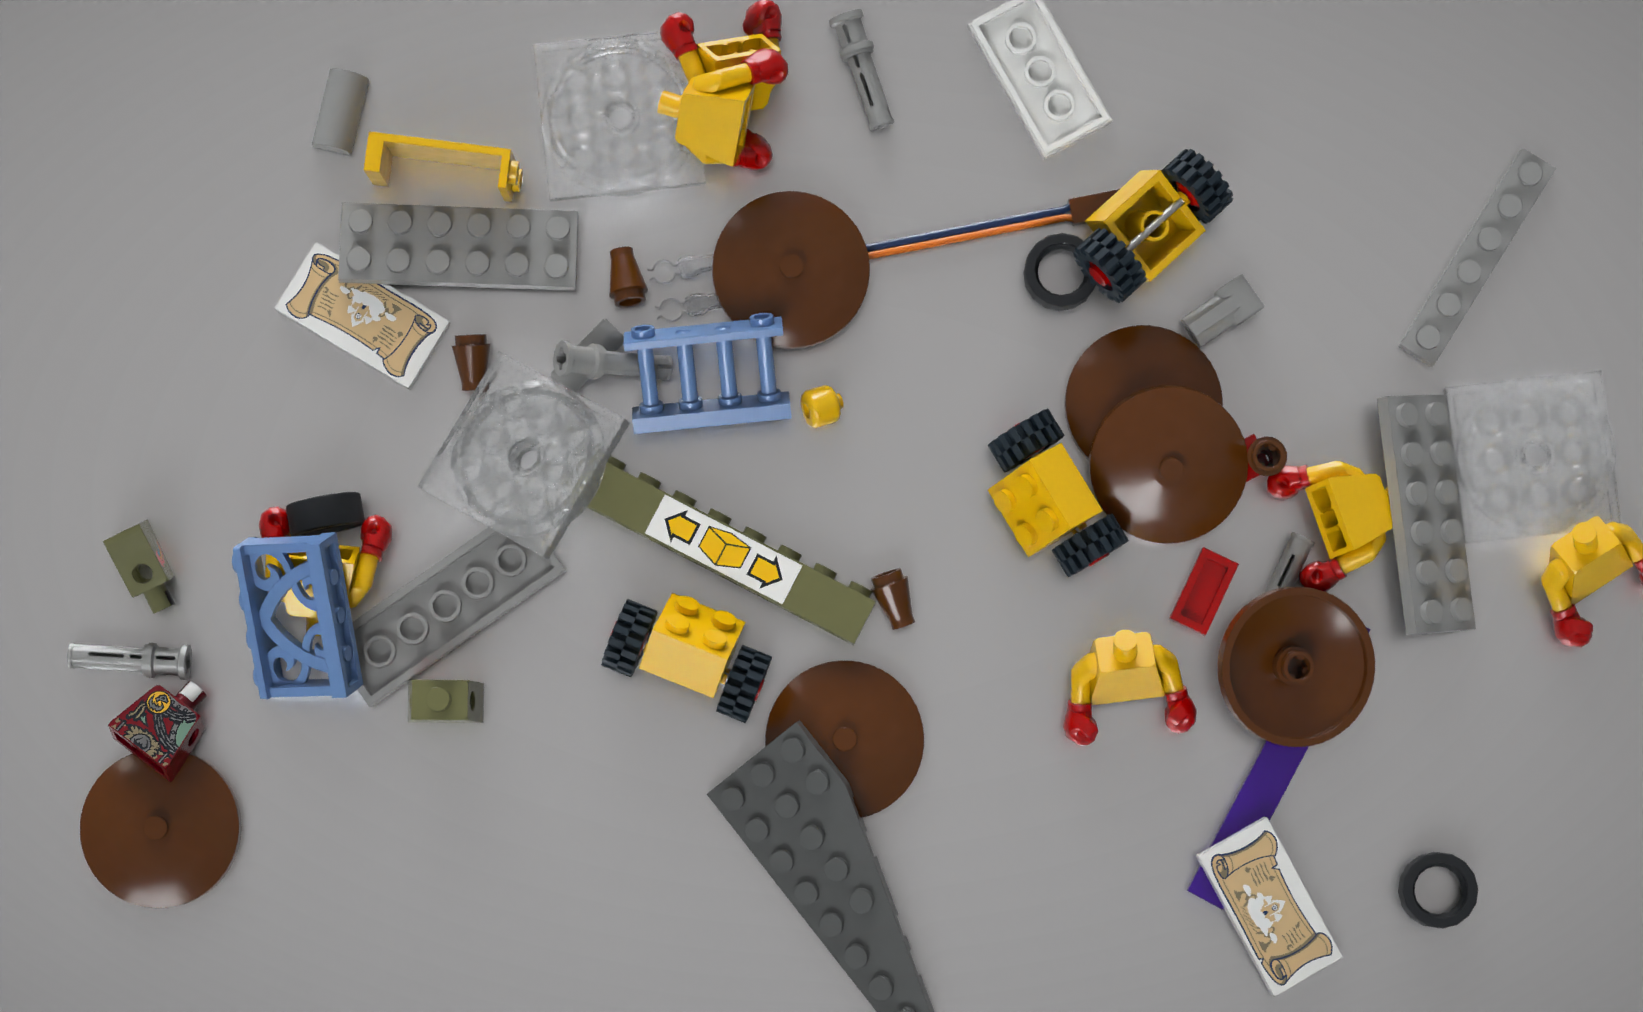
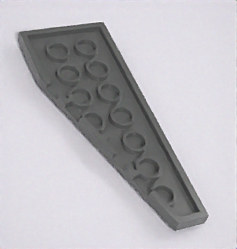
(812, 842)

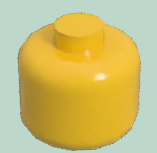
(821, 406)

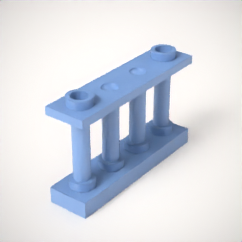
(691, 409)

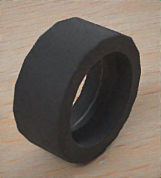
(1035, 287)
(325, 514)
(1468, 884)

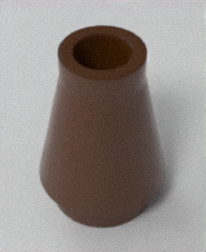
(626, 280)
(472, 359)
(1275, 452)
(893, 595)

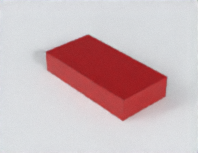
(1203, 591)

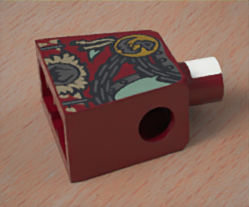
(161, 727)

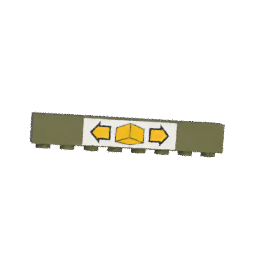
(732, 553)

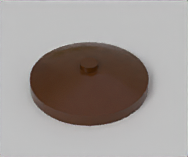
(792, 260)
(1128, 363)
(1168, 464)
(1296, 666)
(861, 723)
(158, 837)

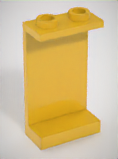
(383, 146)

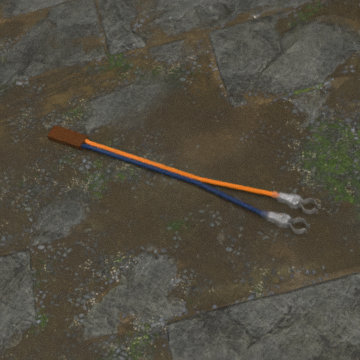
(1080, 210)

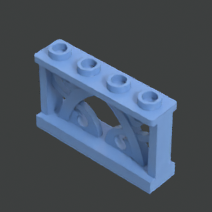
(269, 637)

